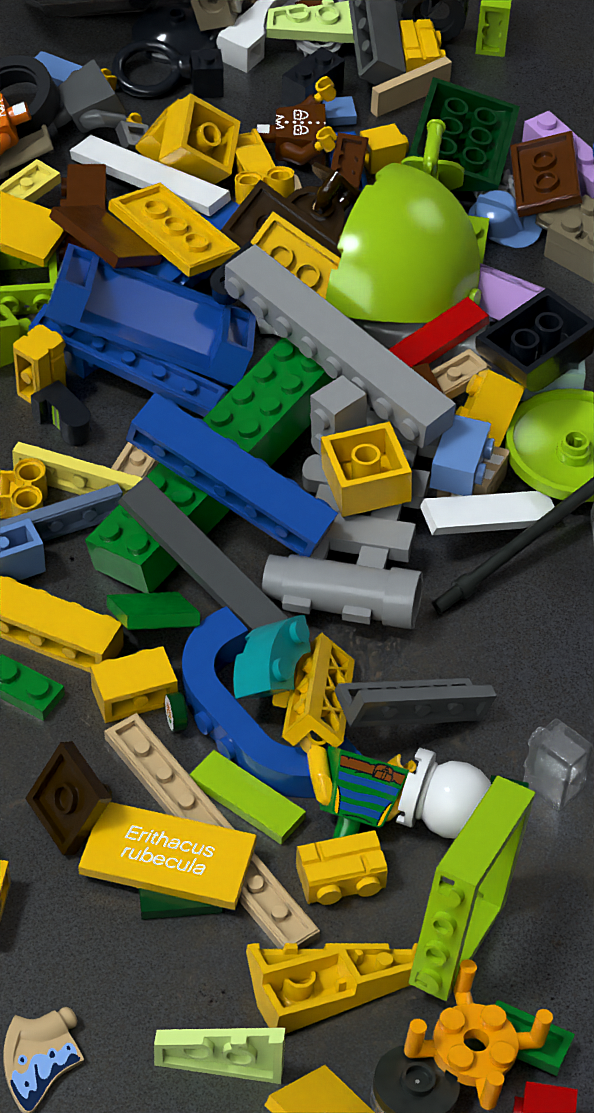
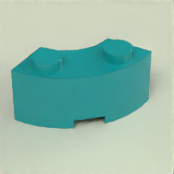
(271, 658)

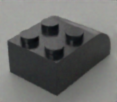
(538, 340)

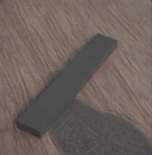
(199, 555)

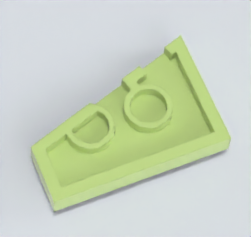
(316, 23)
(225, 1052)

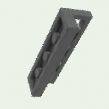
(414, 701)

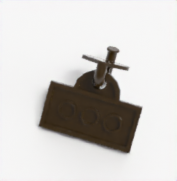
(321, 224)

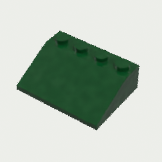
(475, 132)

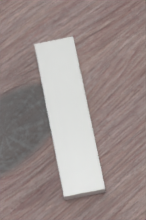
(485, 512)

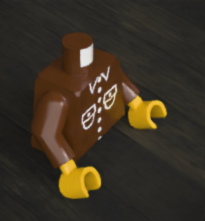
(301, 129)

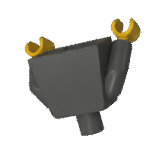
(91, 100)

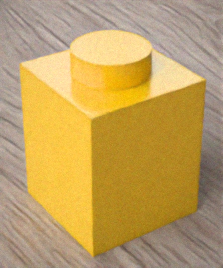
(384, 147)

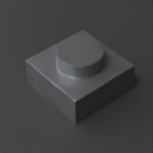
(130, 133)

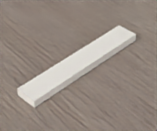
(146, 172)

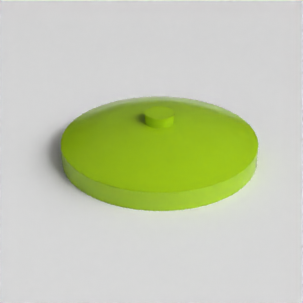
(553, 441)

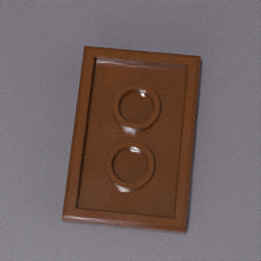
(545, 174)
(105, 236)

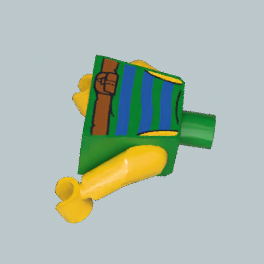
(355, 785)

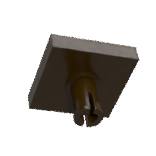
(68, 798)

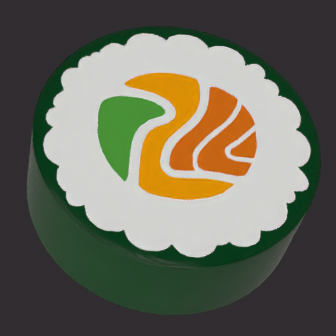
(176, 711)

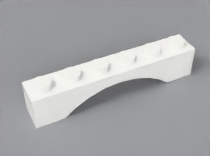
(244, 42)

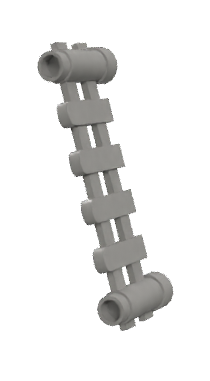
(366, 588)

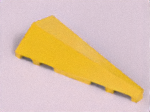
(312, 984)

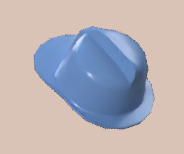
(504, 221)

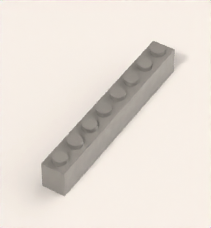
(339, 345)

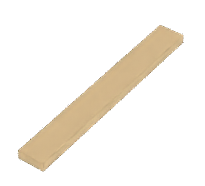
(181, 797)

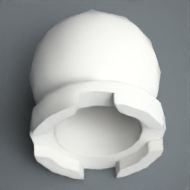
(441, 794)

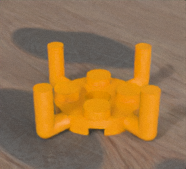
(486, 1023)

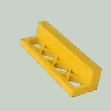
(312, 687)

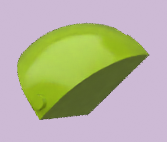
(405, 251)

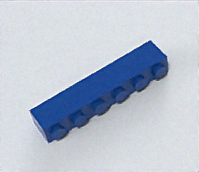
(231, 475)

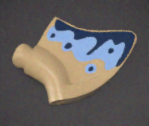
(38, 1055)

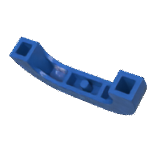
(222, 717)

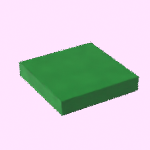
(153, 610)

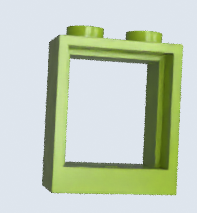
(493, 27)
(34, 295)

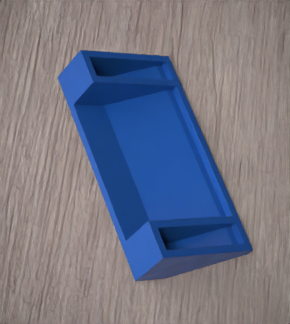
(152, 316)

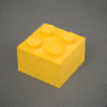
(199, 139)
(366, 469)

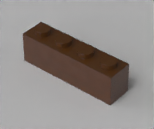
(82, 187)

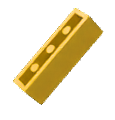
(57, 626)

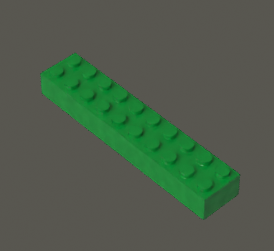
(259, 414)

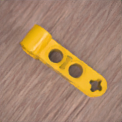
(255, 163)
(23, 488)

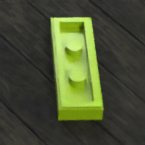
(248, 797)

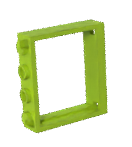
(483, 869)

